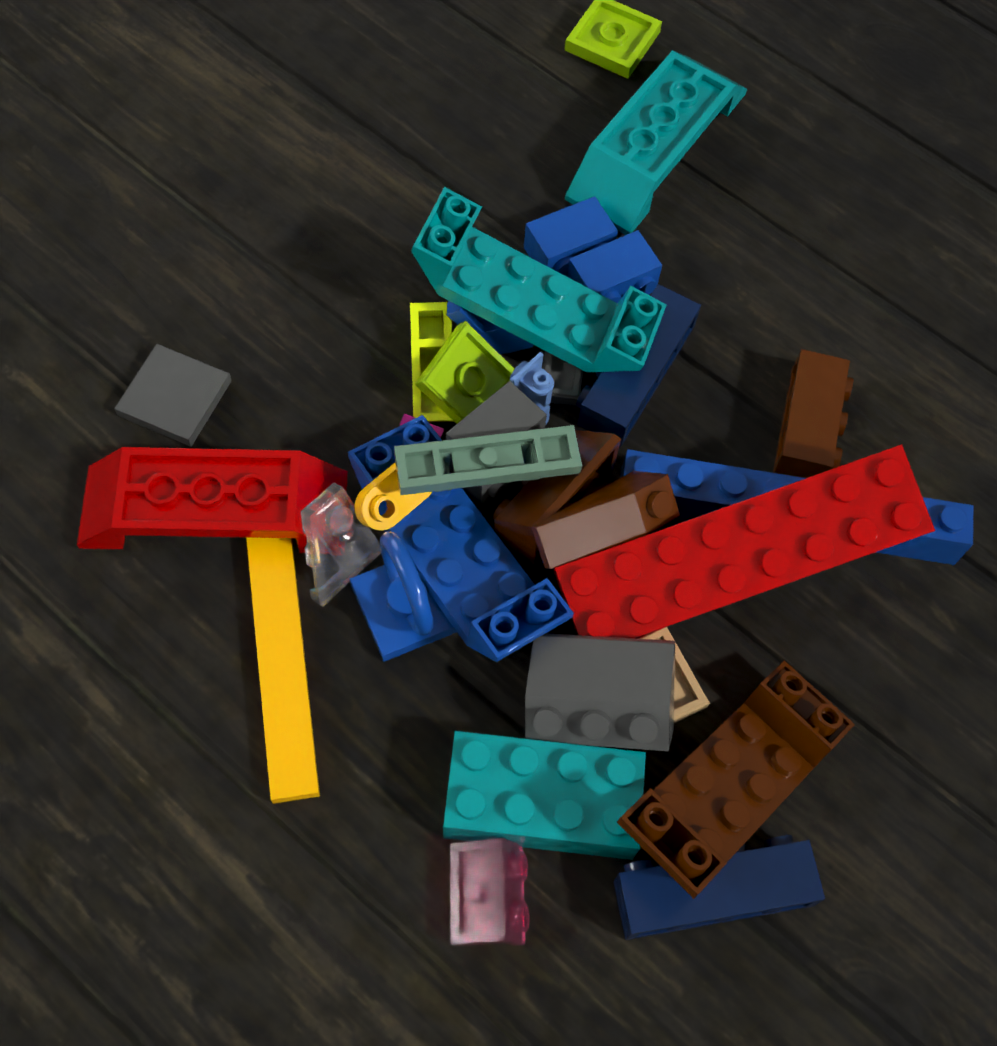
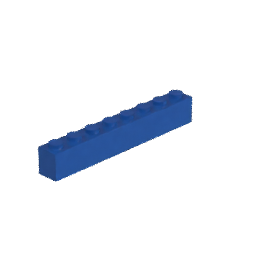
(708, 487)

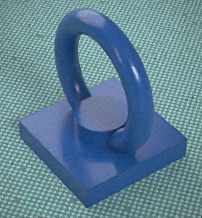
(397, 602)

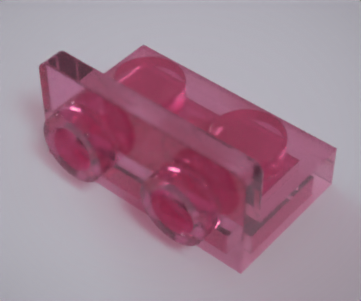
(488, 893)

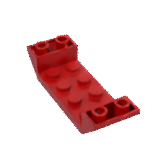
(201, 494)

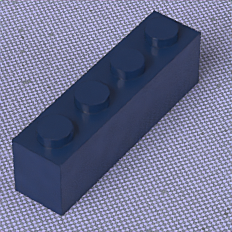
(621, 396)
(748, 886)

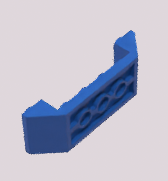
(464, 559)

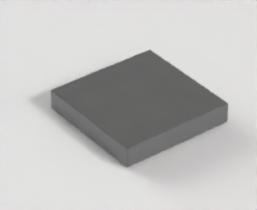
(173, 395)

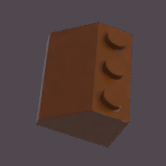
(550, 495)

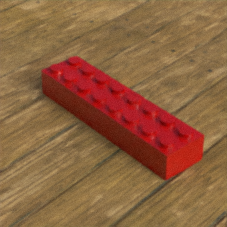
(746, 548)

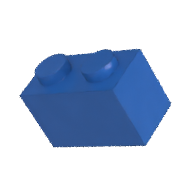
(568, 233)
(616, 266)

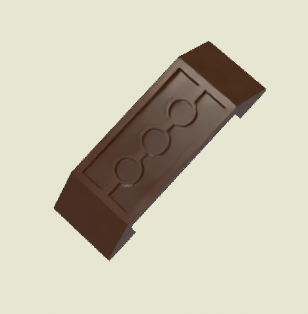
(735, 779)

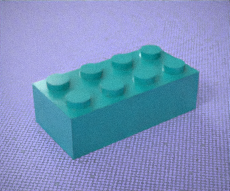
(542, 794)

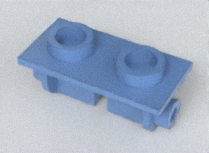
(534, 382)

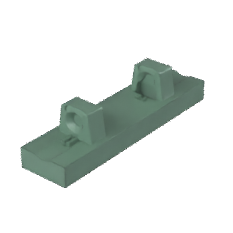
(487, 460)

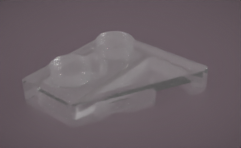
(336, 542)

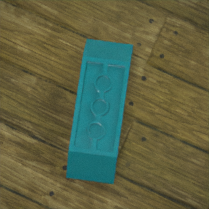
(651, 137)
(530, 296)

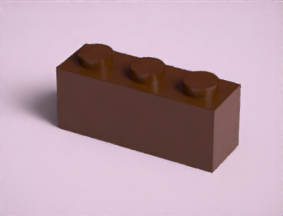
(813, 415)

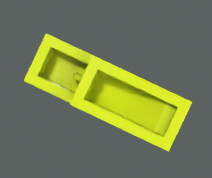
(428, 333)

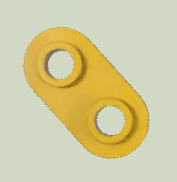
(385, 488)

